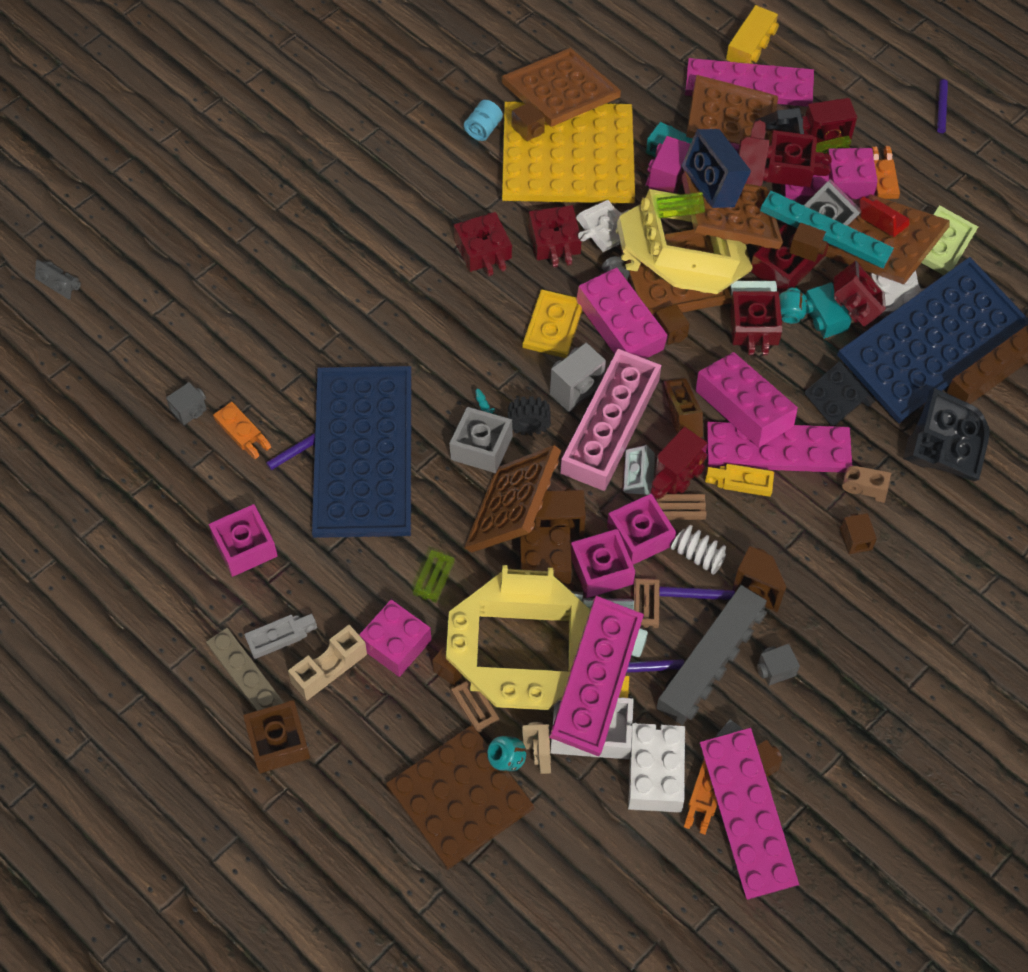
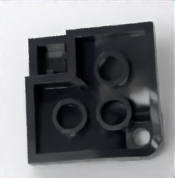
(949, 437)

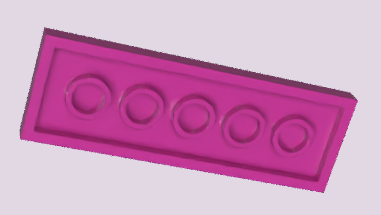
(790, 84)
(794, 450)
(596, 676)
(749, 814)

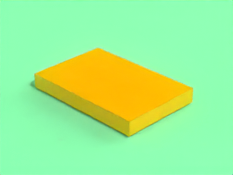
(553, 324)

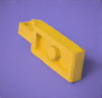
(741, 479)

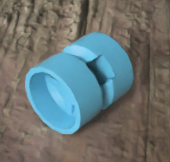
(483, 120)

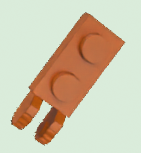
(886, 175)
(241, 429)
(702, 800)

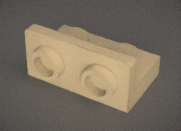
(537, 738)

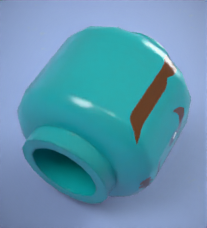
(793, 305)
(506, 753)

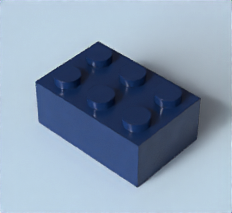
(716, 168)

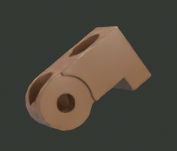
(867, 482)

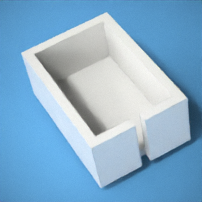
(617, 741)
(657, 768)

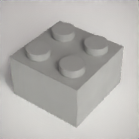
(833, 203)
(577, 376)
(481, 439)

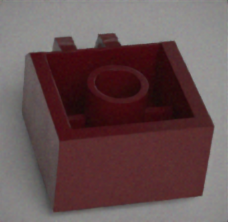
(830, 119)
(754, 153)
(796, 159)
(555, 234)
(483, 243)
(859, 294)
(756, 319)
(679, 464)

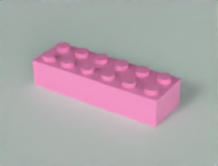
(610, 419)

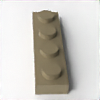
(243, 671)

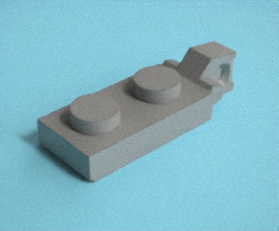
(279, 634)

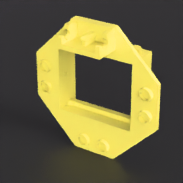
(645, 242)
(520, 596)

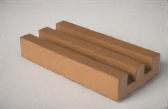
(680, 503)
(646, 622)
(485, 723)

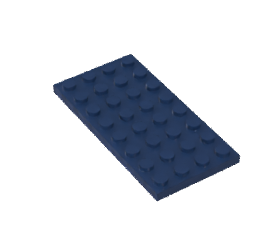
(932, 339)
(362, 452)

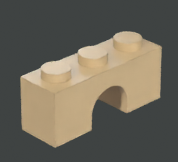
(343, 652)

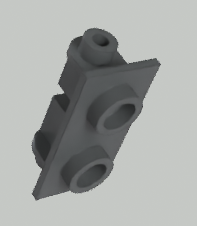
(52, 277)

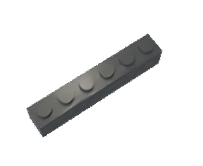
(711, 655)

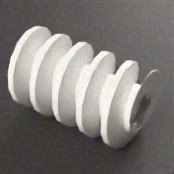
(699, 549)

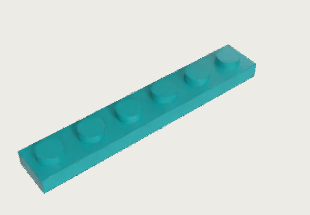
(836, 232)

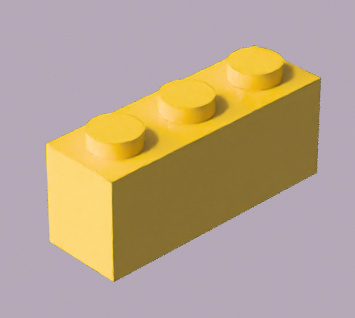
(753, 36)

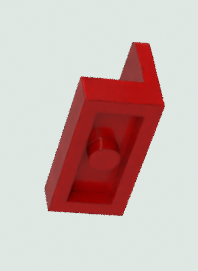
(883, 216)

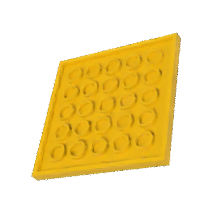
(572, 161)

